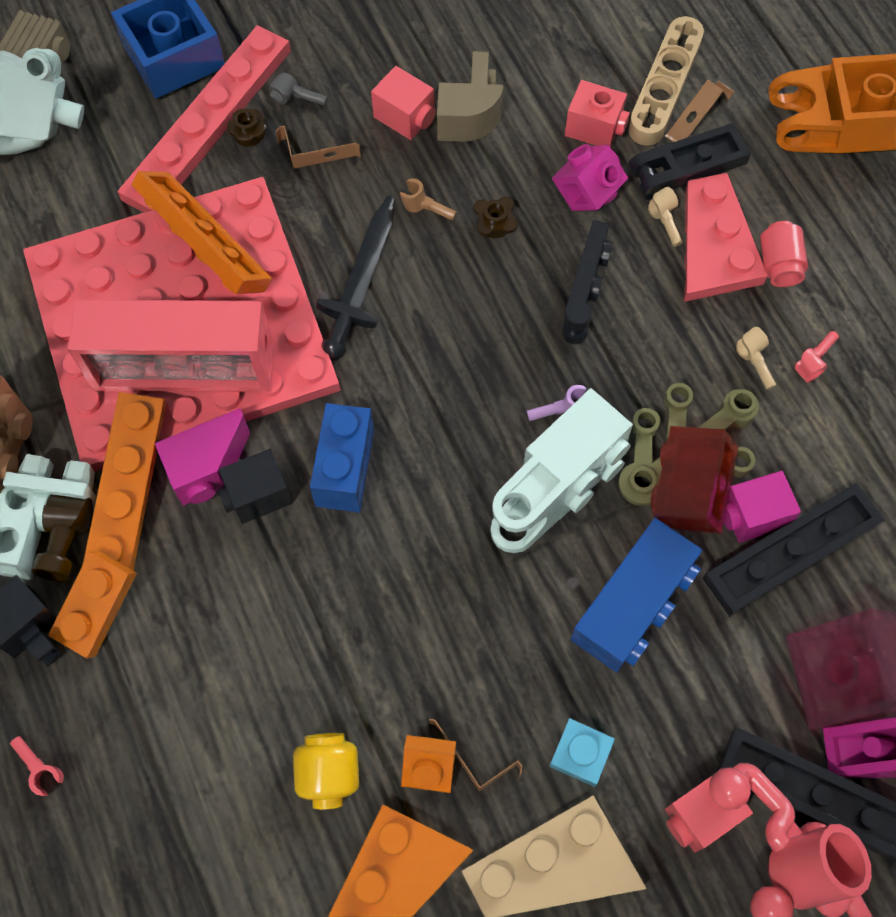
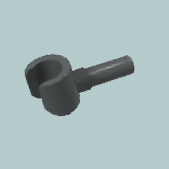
(285, 86)

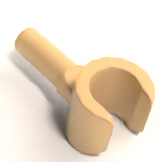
(660, 207)
(749, 349)

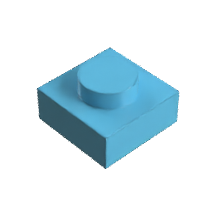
(582, 752)

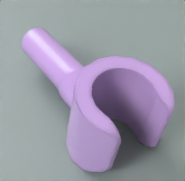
(558, 407)

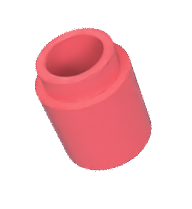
(784, 254)

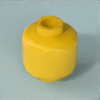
(325, 770)

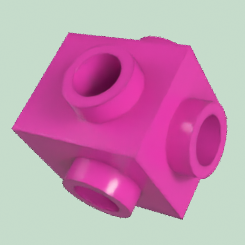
(590, 177)

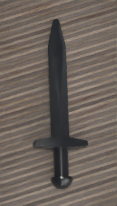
(348, 310)

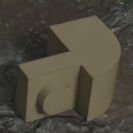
(469, 109)

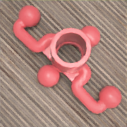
(807, 864)

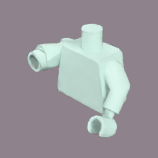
(33, 100)

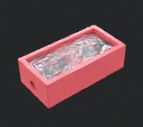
(172, 345)

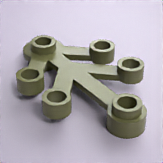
(642, 466)

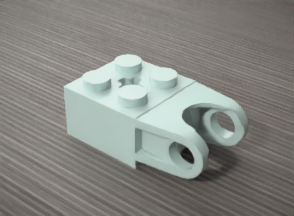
(561, 470)

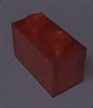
(694, 479)

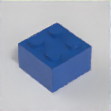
(168, 42)

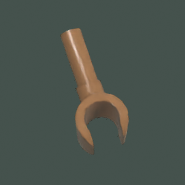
(419, 200)

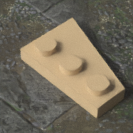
(554, 865)

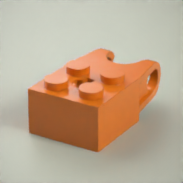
(840, 106)

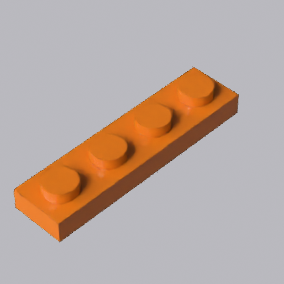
(201, 232)
(126, 477)

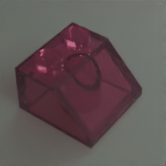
(847, 669)

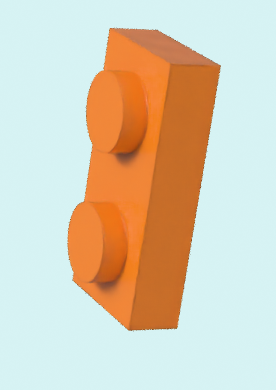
(92, 604)

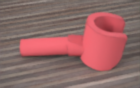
(811, 364)
(35, 766)

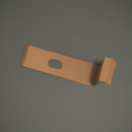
(701, 105)
(317, 156)
(517, 763)

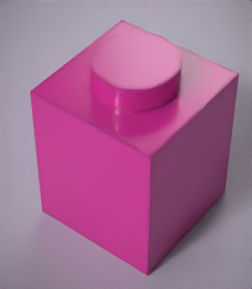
(760, 507)

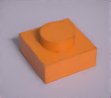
(428, 763)

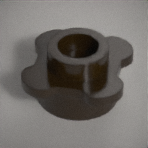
(495, 226)

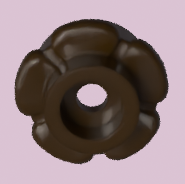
(247, 134)

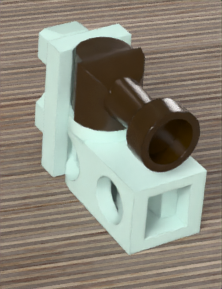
(45, 504)

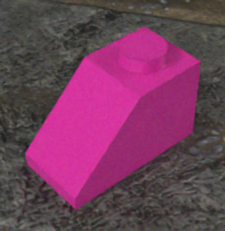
(198, 453)
(862, 749)

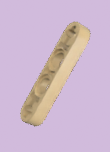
(666, 80)

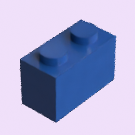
(342, 457)

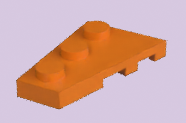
(398, 868)

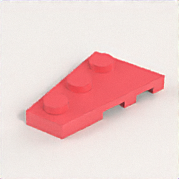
(718, 241)

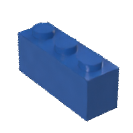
(637, 596)

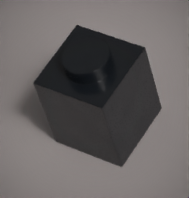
(253, 487)

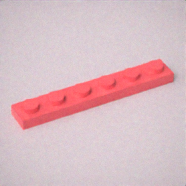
(211, 110)

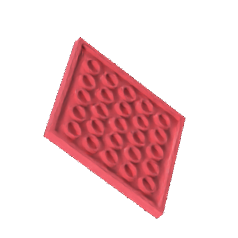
(149, 262)

